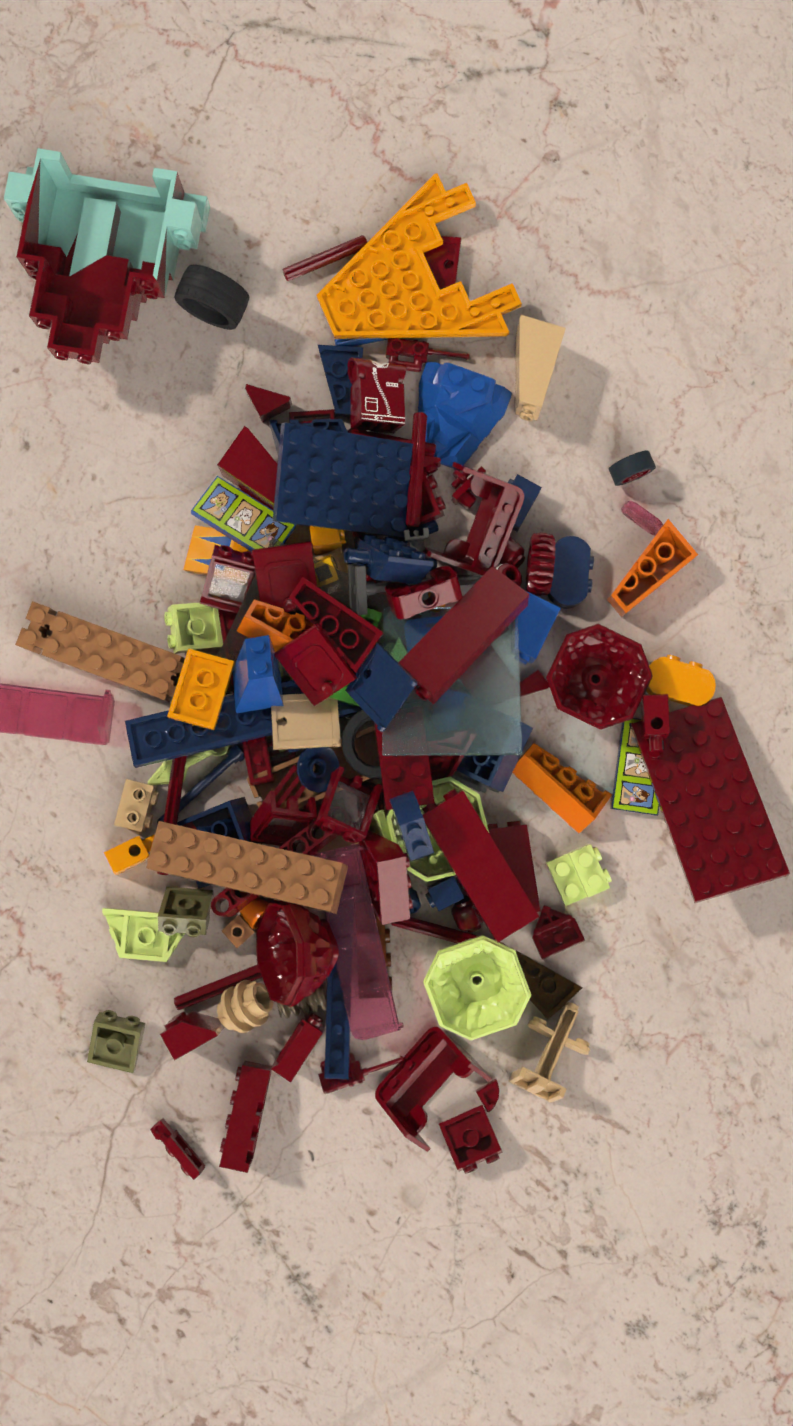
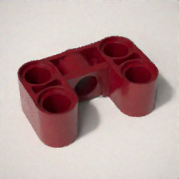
(407, 600)

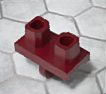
(462, 494)

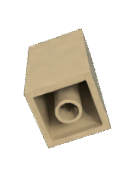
(535, 358)

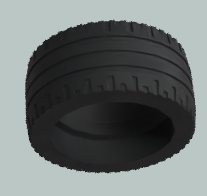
(211, 297)
(349, 751)

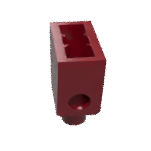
(655, 711)

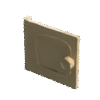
(306, 724)

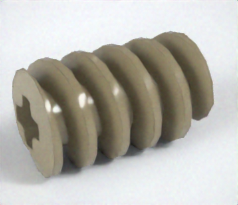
(316, 998)

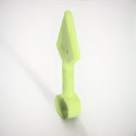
(162, 774)

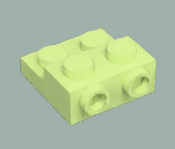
(193, 627)
(579, 874)

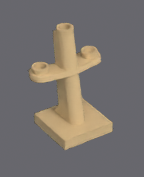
(540, 1081)

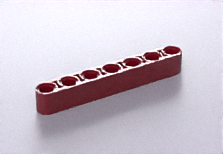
(313, 845)

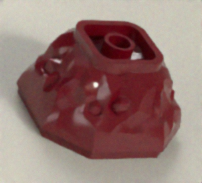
(620, 670)
(293, 951)

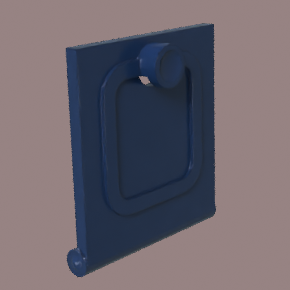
(381, 687)

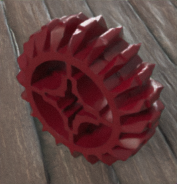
(540, 564)

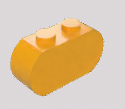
(682, 682)

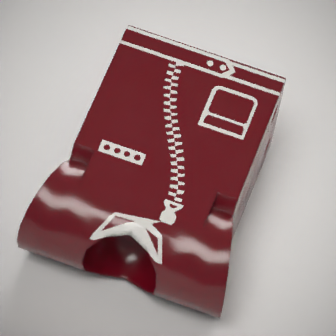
(377, 395)

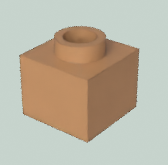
(238, 922)

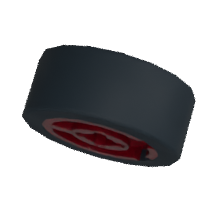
(632, 468)

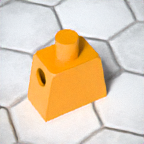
(120, 857)

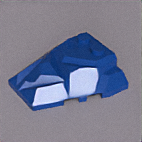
(459, 409)

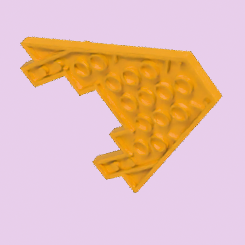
(392, 290)

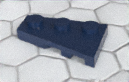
(335, 366)

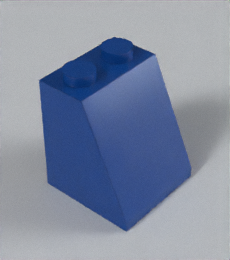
(534, 627)
(257, 676)

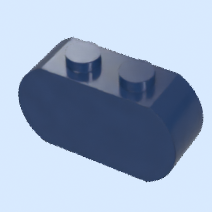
(571, 572)
(411, 826)

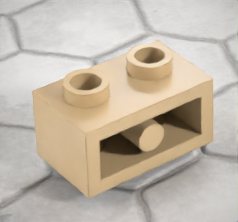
(132, 804)

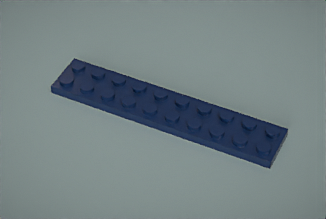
(160, 739)

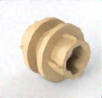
(244, 1006)

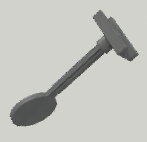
(360, 588)

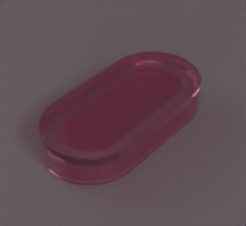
(641, 517)

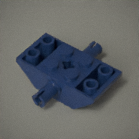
(389, 559)

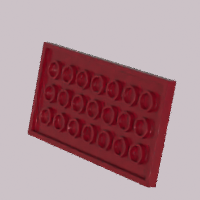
(711, 803)

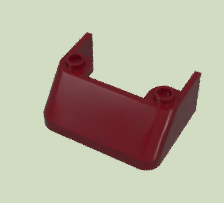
(490, 528)
(419, 1077)

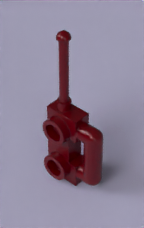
(415, 349)
(356, 1074)

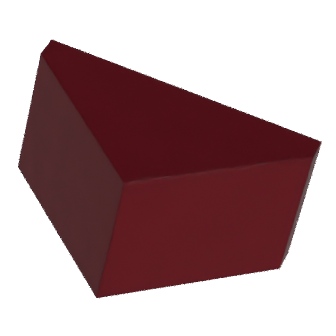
(267, 403)

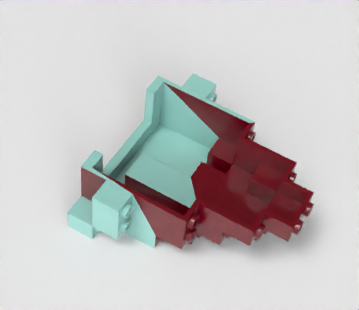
(98, 249)

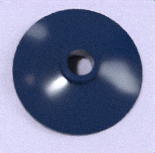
(325, 763)

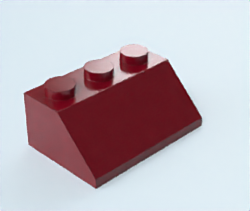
(189, 1032)

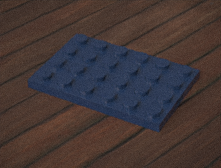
(342, 481)

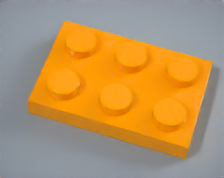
(201, 689)

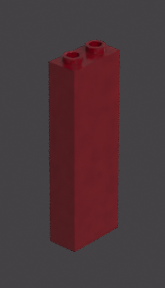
(464, 634)
(479, 865)

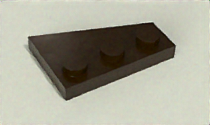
(547, 988)

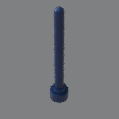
(234, 755)

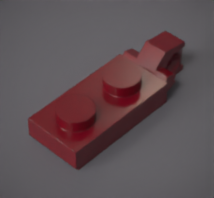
(178, 1148)

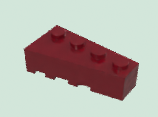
(343, 628)
(246, 1116)

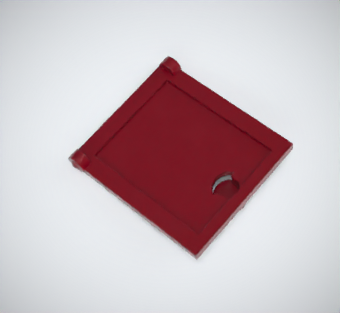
(438, 256)
(281, 570)
(312, 661)

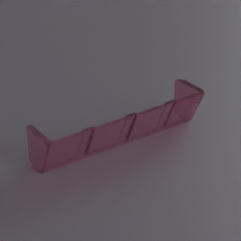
(56, 714)
(361, 956)

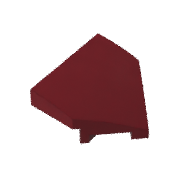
(555, 932)

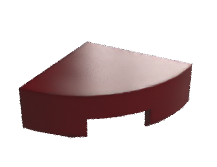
(489, 1094)

